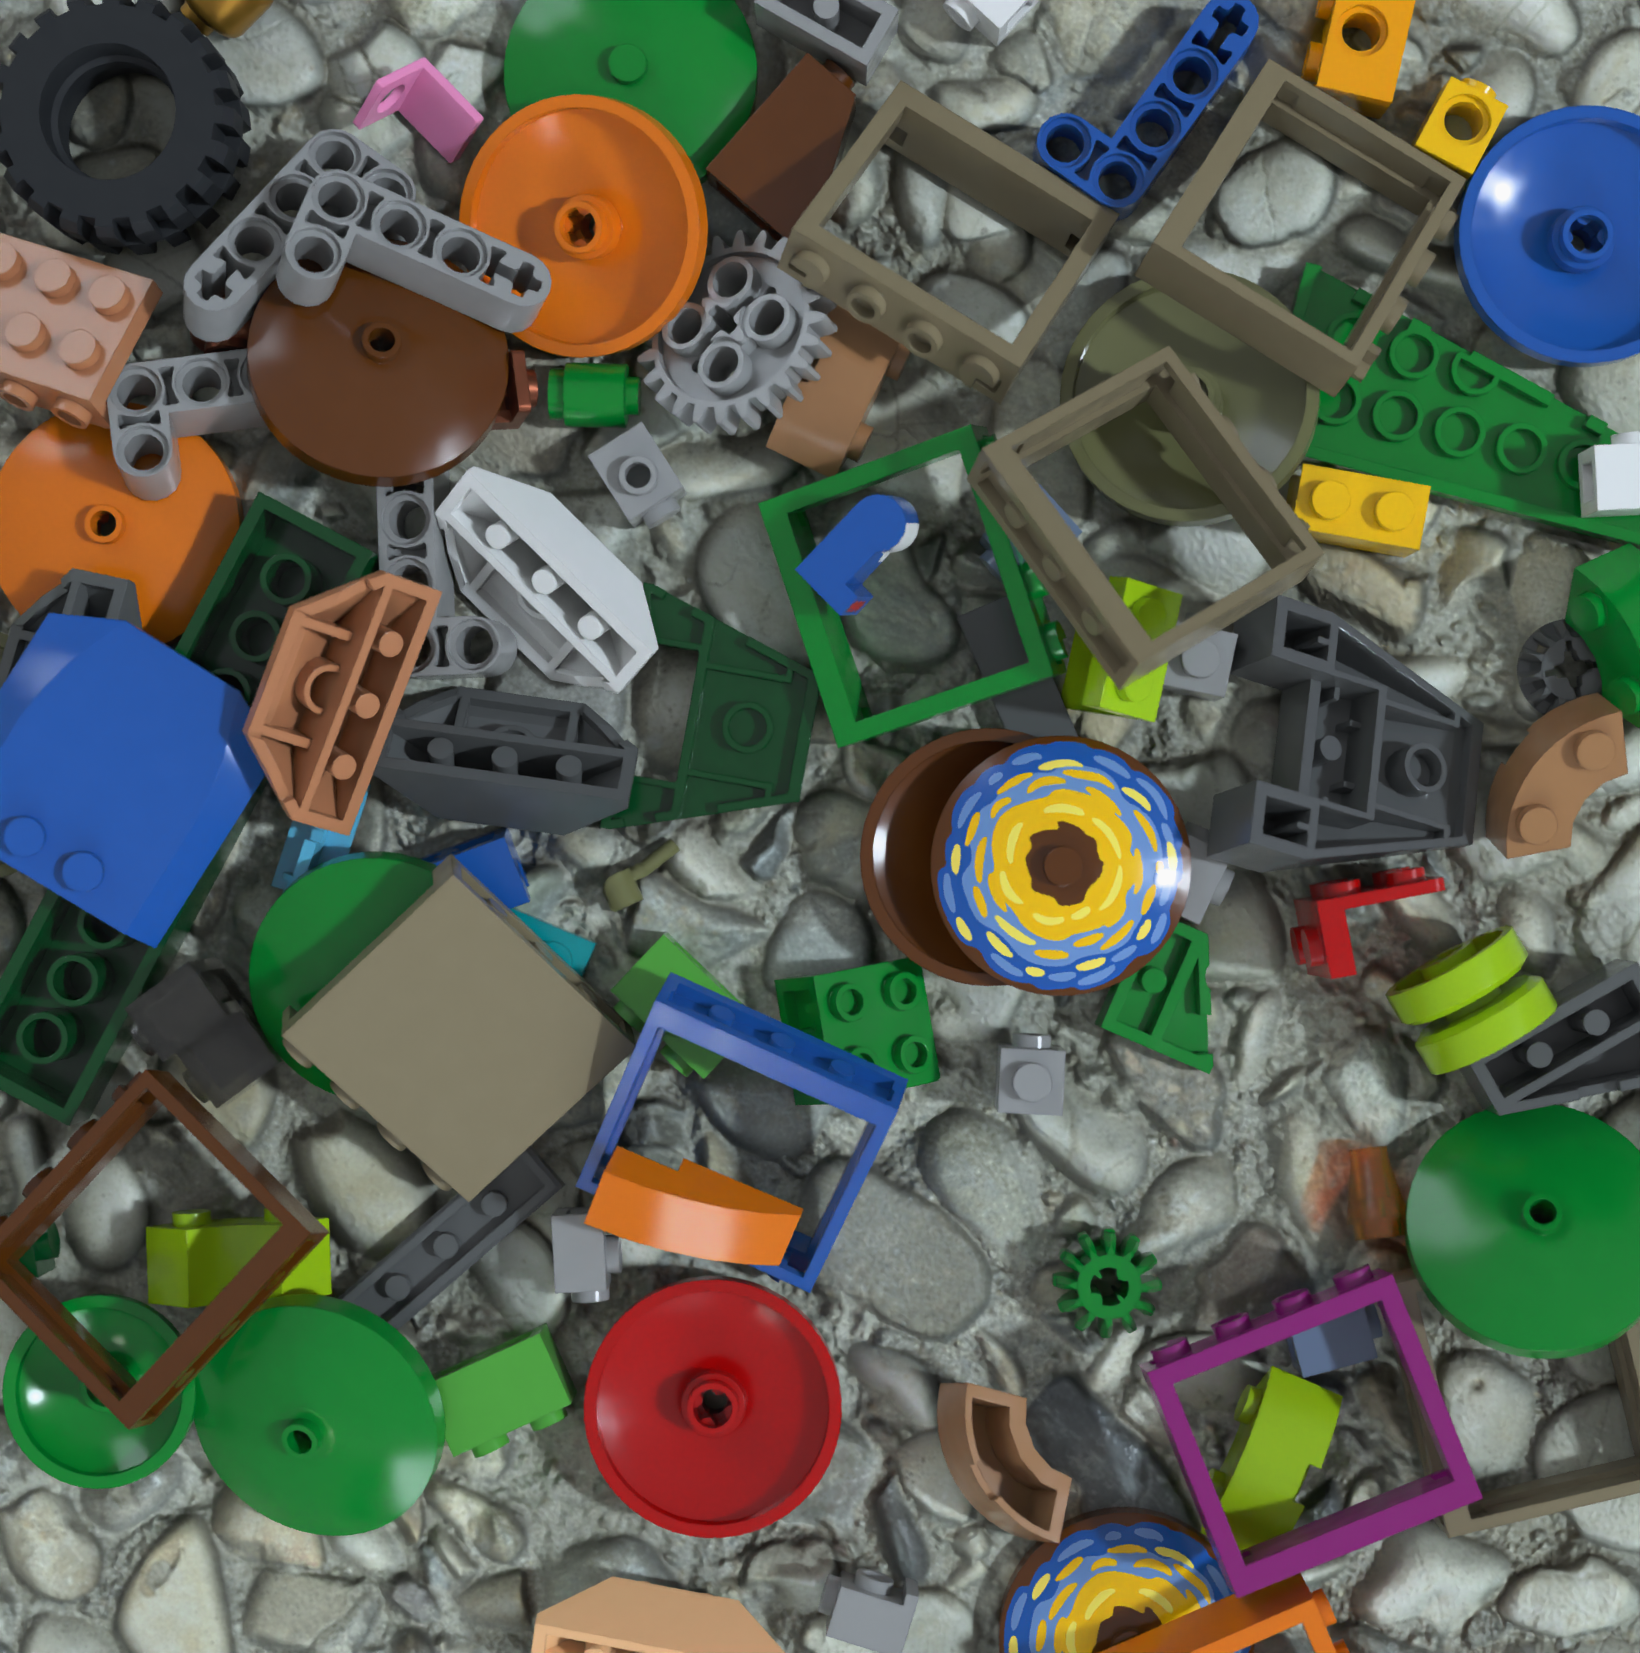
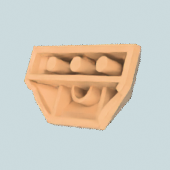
(648, 1618)

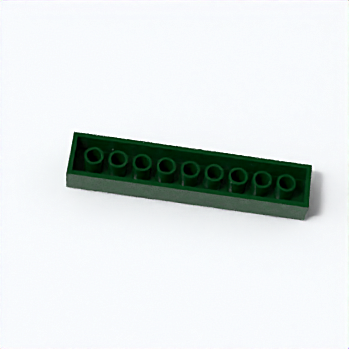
(71, 970)

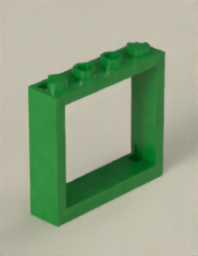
(822, 626)

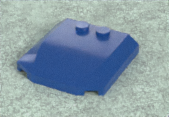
(119, 770)

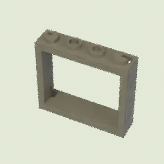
(1356, 148)
(985, 172)
(1065, 565)
(1545, 1494)

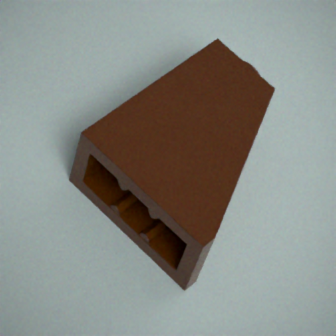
(787, 147)

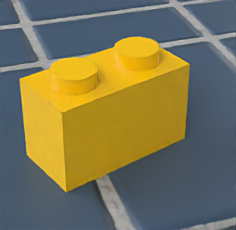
(1359, 509)

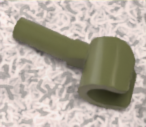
(622, 889)

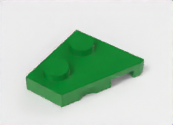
(1166, 1001)

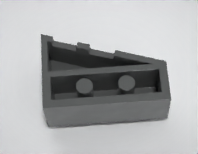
(1575, 1053)

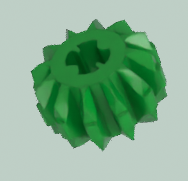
(1125, 1267)

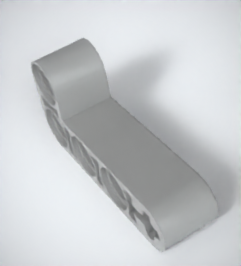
(265, 228)
(412, 266)
(175, 413)
(448, 634)

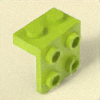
(1089, 686)

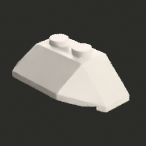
(547, 581)

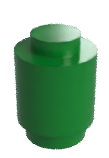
(593, 395)

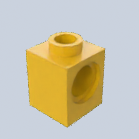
(1478, 107)

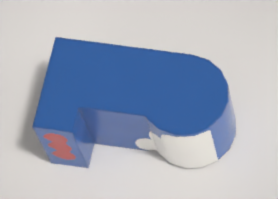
(857, 548)

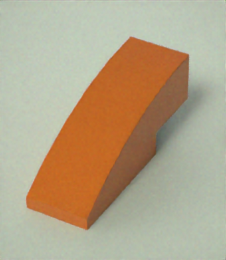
(691, 1211)

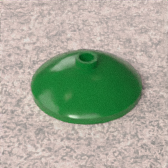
(67, 1426)

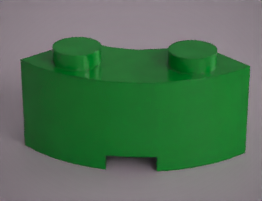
(1607, 616)

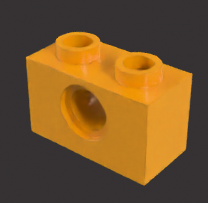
(1355, 77)

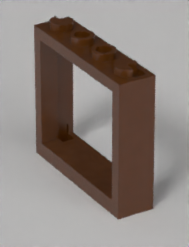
(55, 1189)

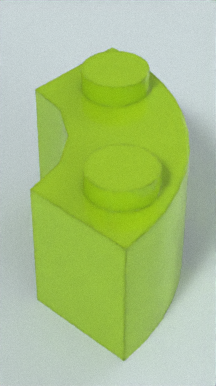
(201, 1255)
(1280, 1434)

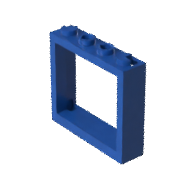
(778, 1054)

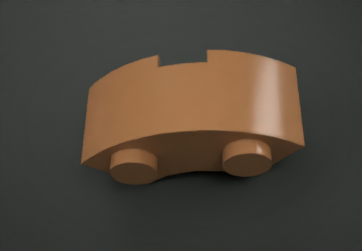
(834, 410)
(1553, 774)
(996, 1461)

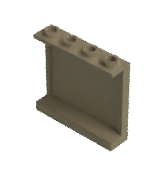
(459, 1033)

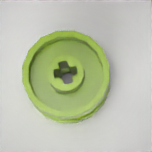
(1471, 1000)

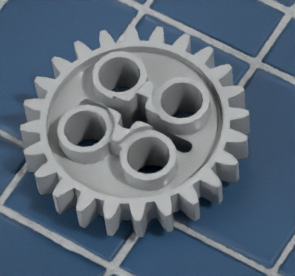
(739, 336)

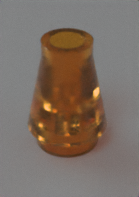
(1374, 1196)

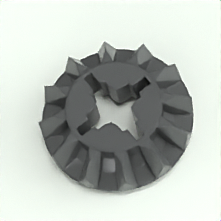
(1544, 652)

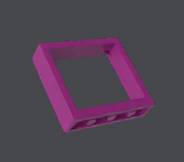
(1348, 1528)

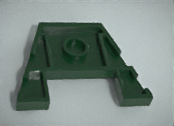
(743, 726)

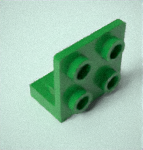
(869, 1012)

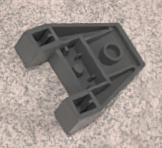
(1361, 755)

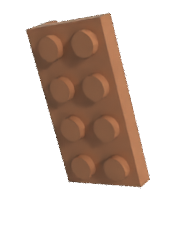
(66, 329)

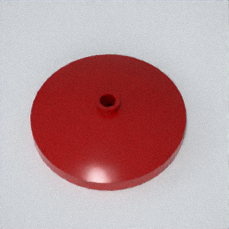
(701, 1465)

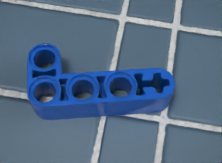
(1159, 104)

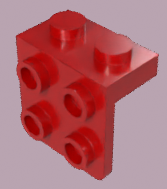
(1322, 928)

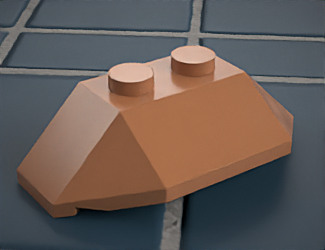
(336, 693)

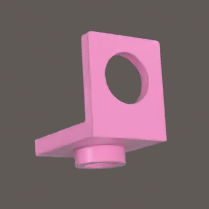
(427, 103)

